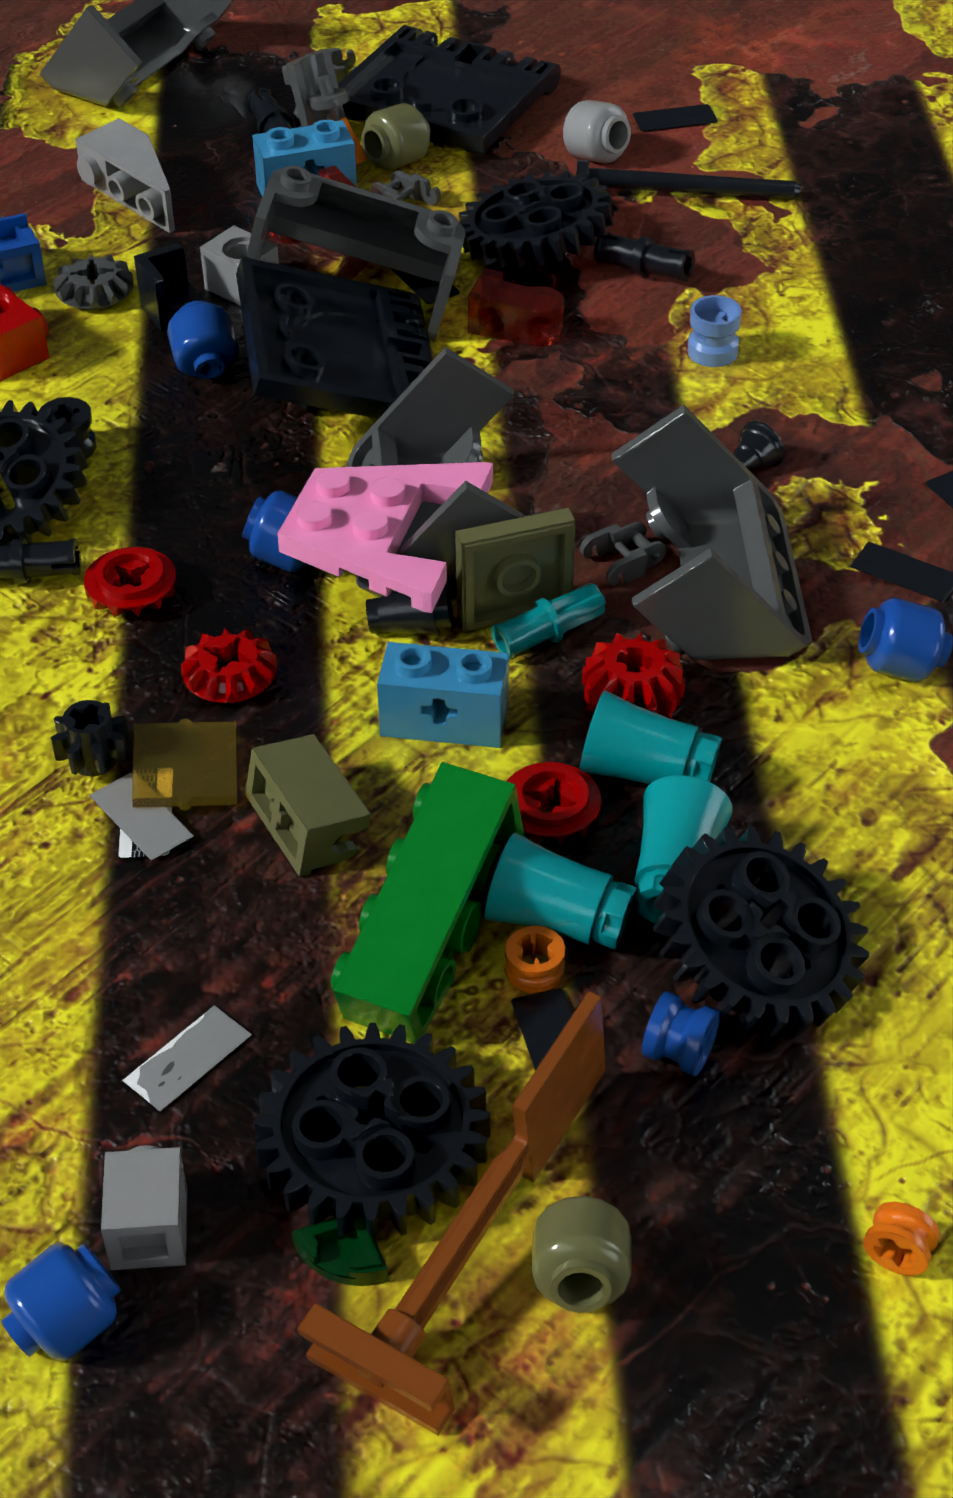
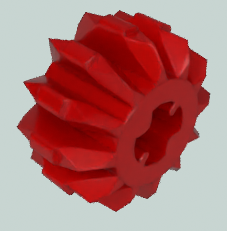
(635, 672)

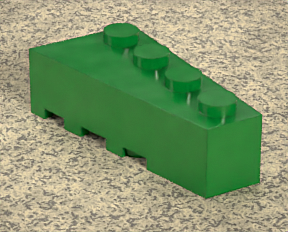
(427, 902)

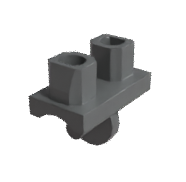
(315, 89)

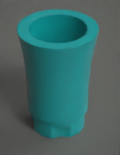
(644, 745)
(674, 816)
(558, 893)

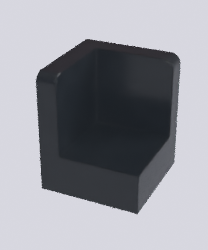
(164, 283)

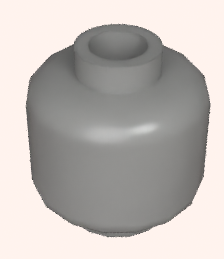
(596, 131)

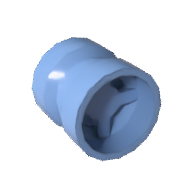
(714, 340)

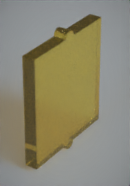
(184, 764)

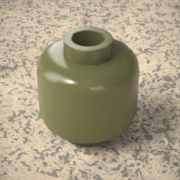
(396, 136)
(581, 1253)

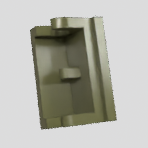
(305, 802)

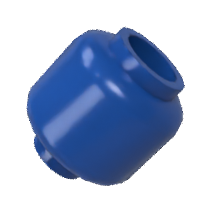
(202, 338)
(263, 527)
(904, 639)
(60, 1301)

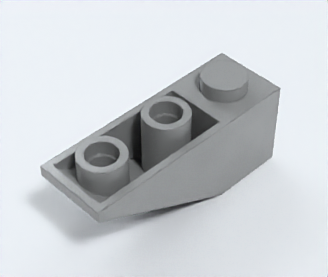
(126, 168)

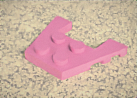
(361, 515)

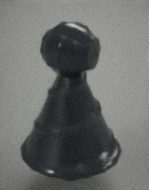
(759, 446)

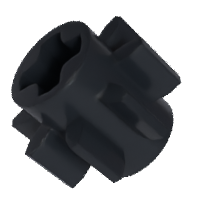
(90, 738)

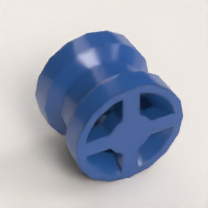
(680, 1033)

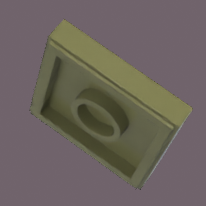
(512, 566)

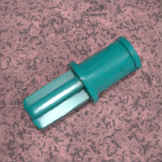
(548, 620)

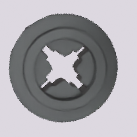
(111, 284)

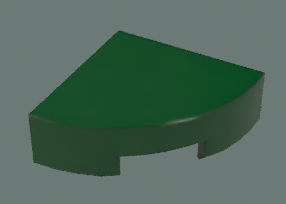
(348, 1256)

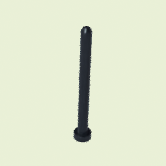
(691, 183)

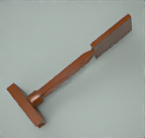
(383, 1361)

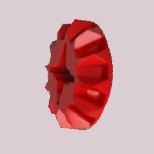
(131, 566)
(238, 679)
(578, 800)

